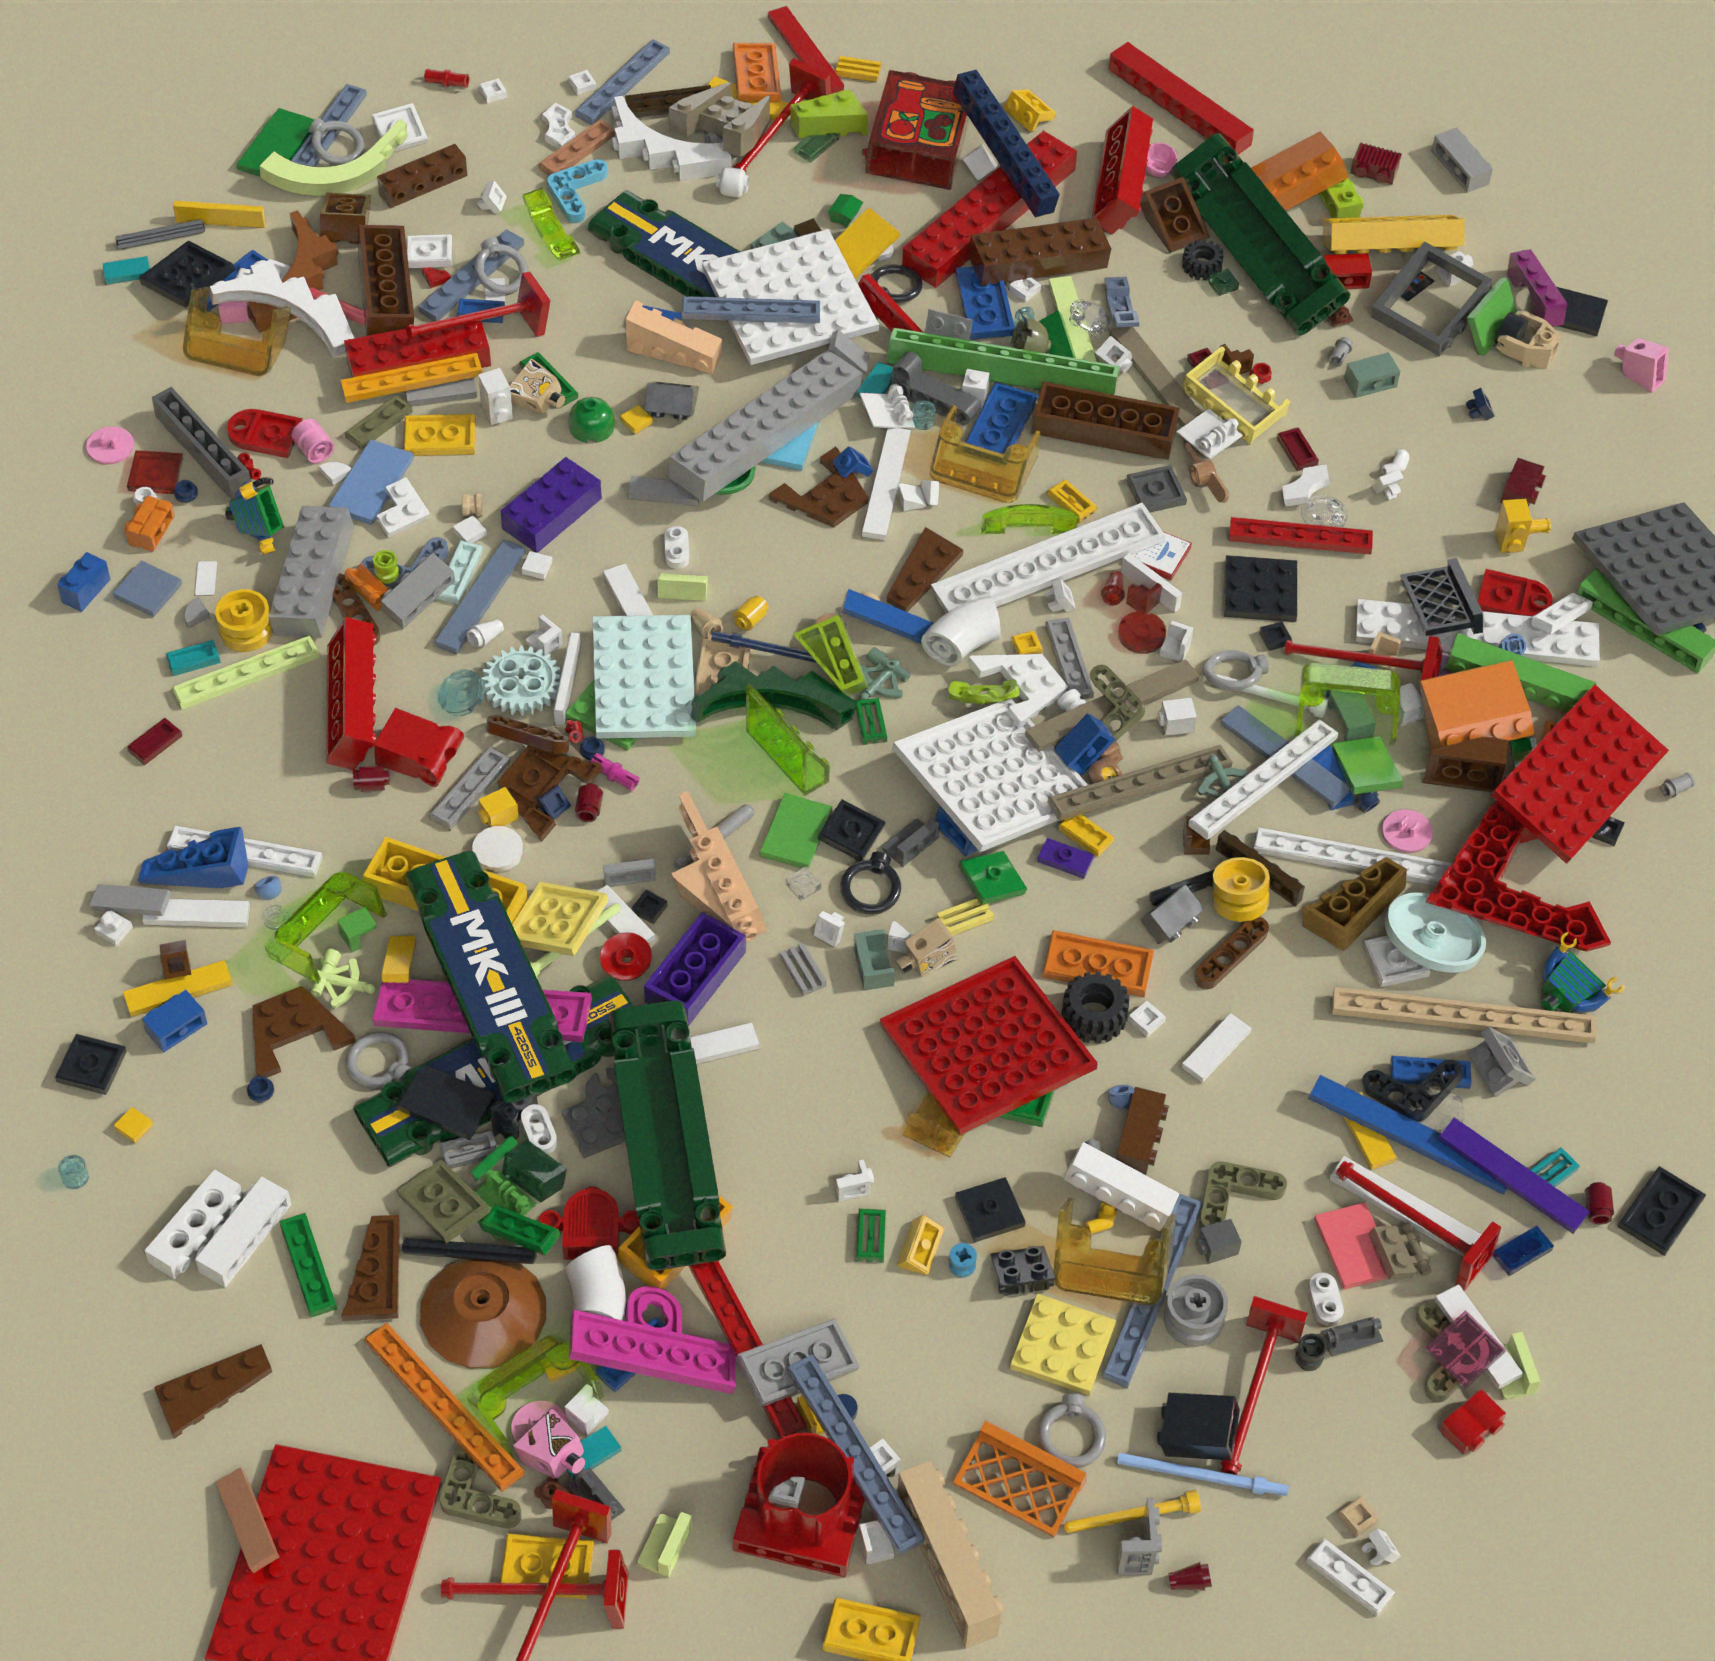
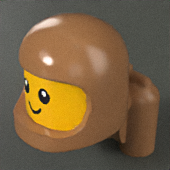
(1106, 764)

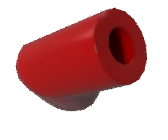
(245, 459)
(575, 730)

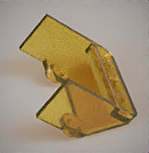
(208, 345)
(980, 469)
(1110, 1273)

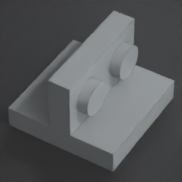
(1500, 1062)

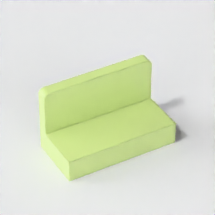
(682, 587)
(1521, 1355)
(665, 1543)

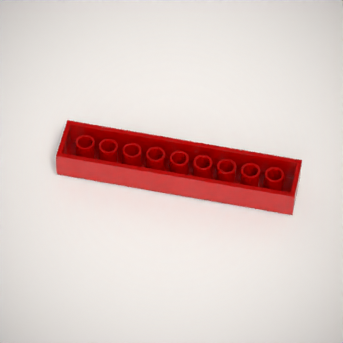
(985, 209)

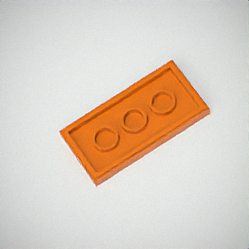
(756, 71)
(1077, 954)

